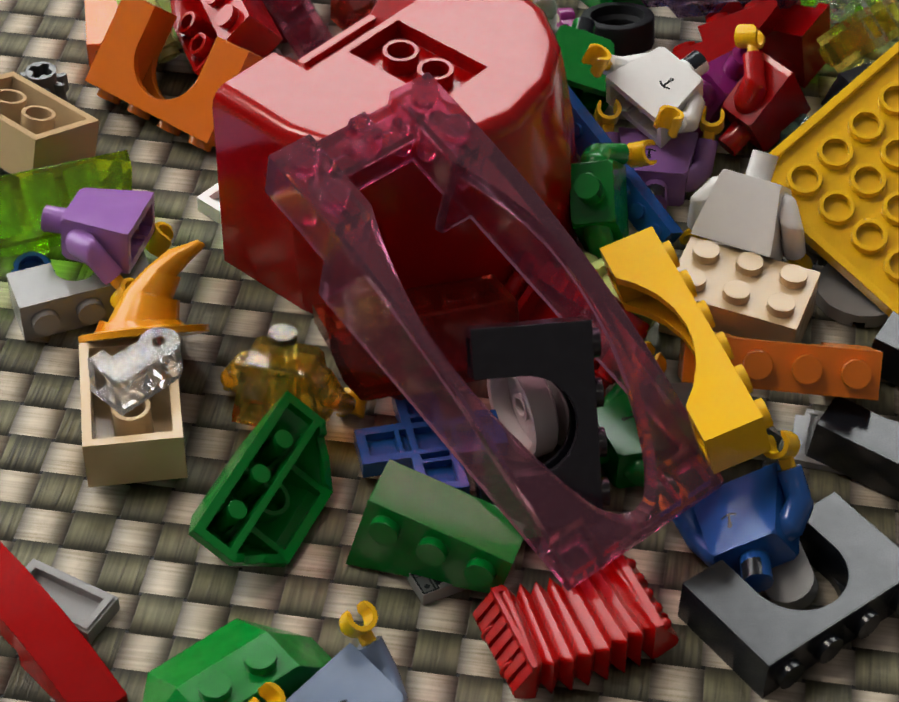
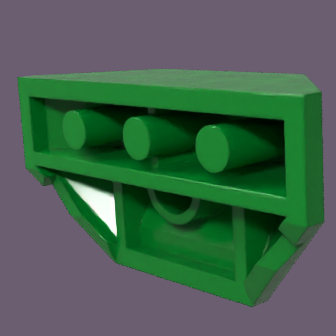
(268, 490)
(235, 664)

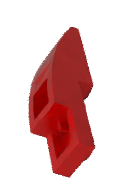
(719, 29)

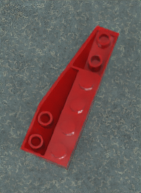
(237, 21)

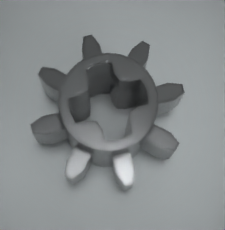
(46, 76)

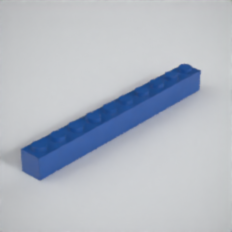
(643, 206)

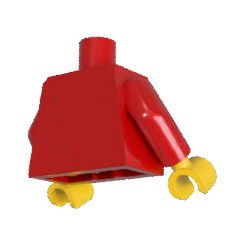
(763, 98)

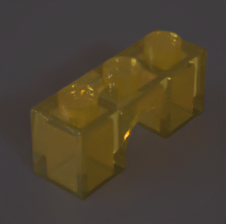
(860, 35)

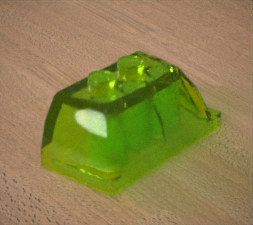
(28, 192)

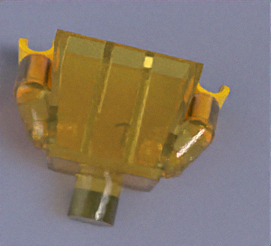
(280, 365)

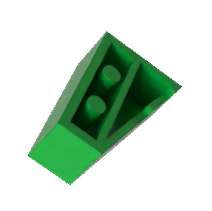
(433, 532)

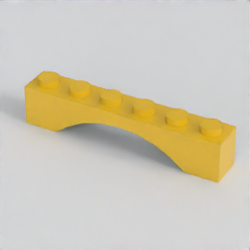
(720, 408)

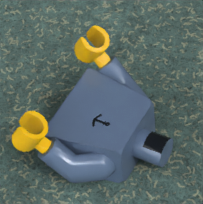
(352, 675)

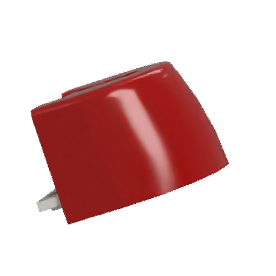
(485, 53)

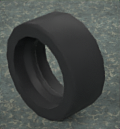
(625, 24)

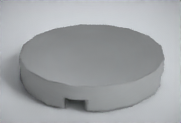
(845, 302)

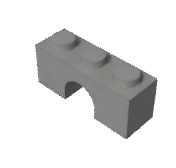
(54, 305)

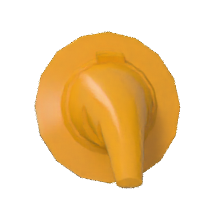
(150, 300)

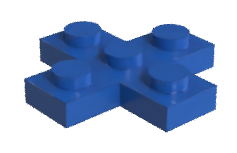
(410, 444)

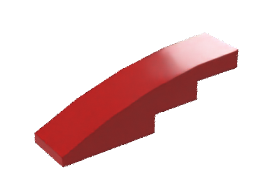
(48, 640)

